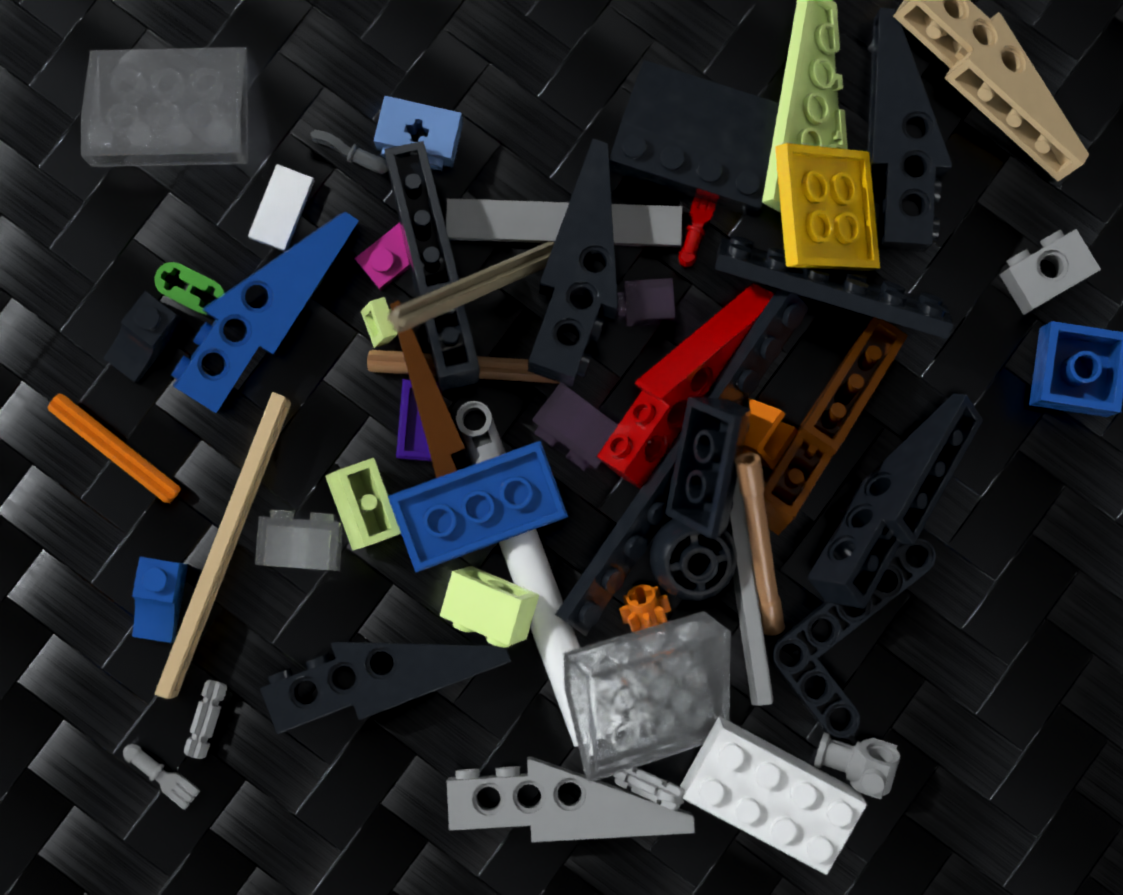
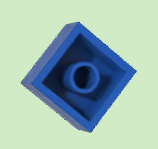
(1078, 369)

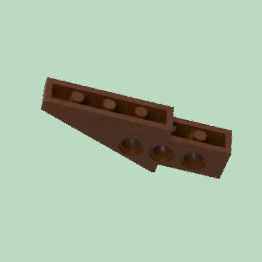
(829, 421)

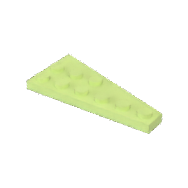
(809, 89)

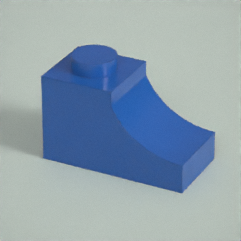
(158, 598)

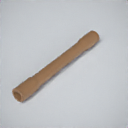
(752, 489)

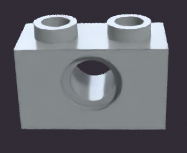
(1071, 262)

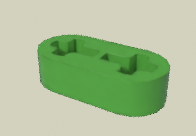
(193, 279)

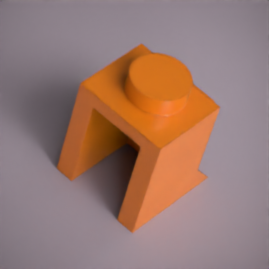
(767, 433)

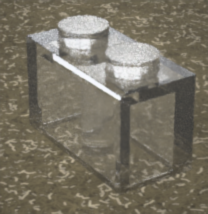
(299, 542)

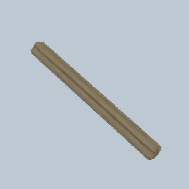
(470, 288)

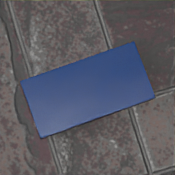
(477, 506)

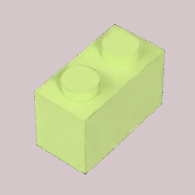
(363, 504)
(489, 606)

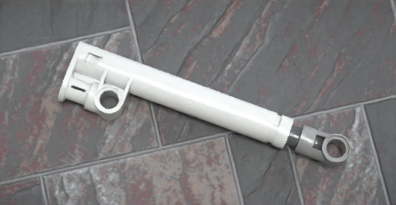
(528, 569)

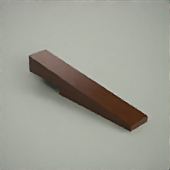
(435, 417)

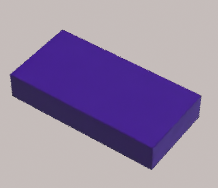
(411, 436)

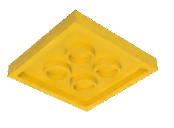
(827, 208)

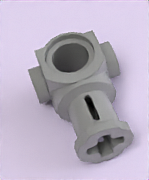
(867, 765)

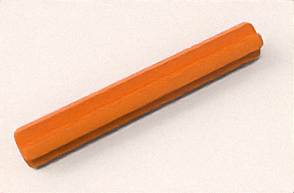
(114, 448)

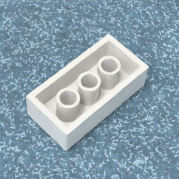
(772, 795)

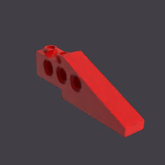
(686, 371)

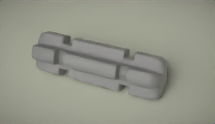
(205, 719)
(651, 787)

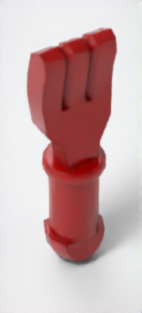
(700, 214)

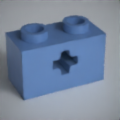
(403, 118)

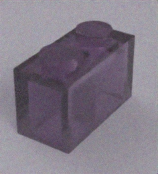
(573, 425)

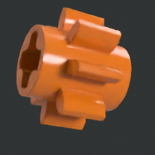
(644, 607)

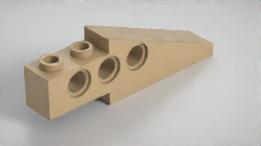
(996, 78)

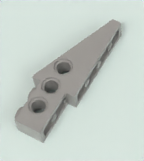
(598, 813)

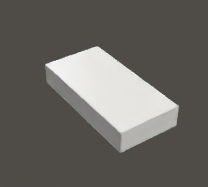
(281, 208)

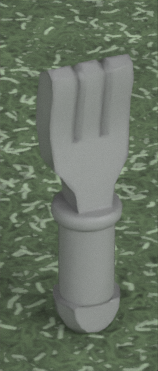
(172, 783)

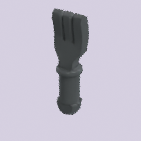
(353, 154)

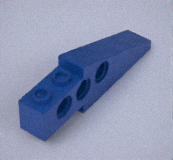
(287, 286)

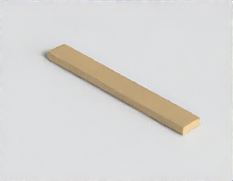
(223, 547)

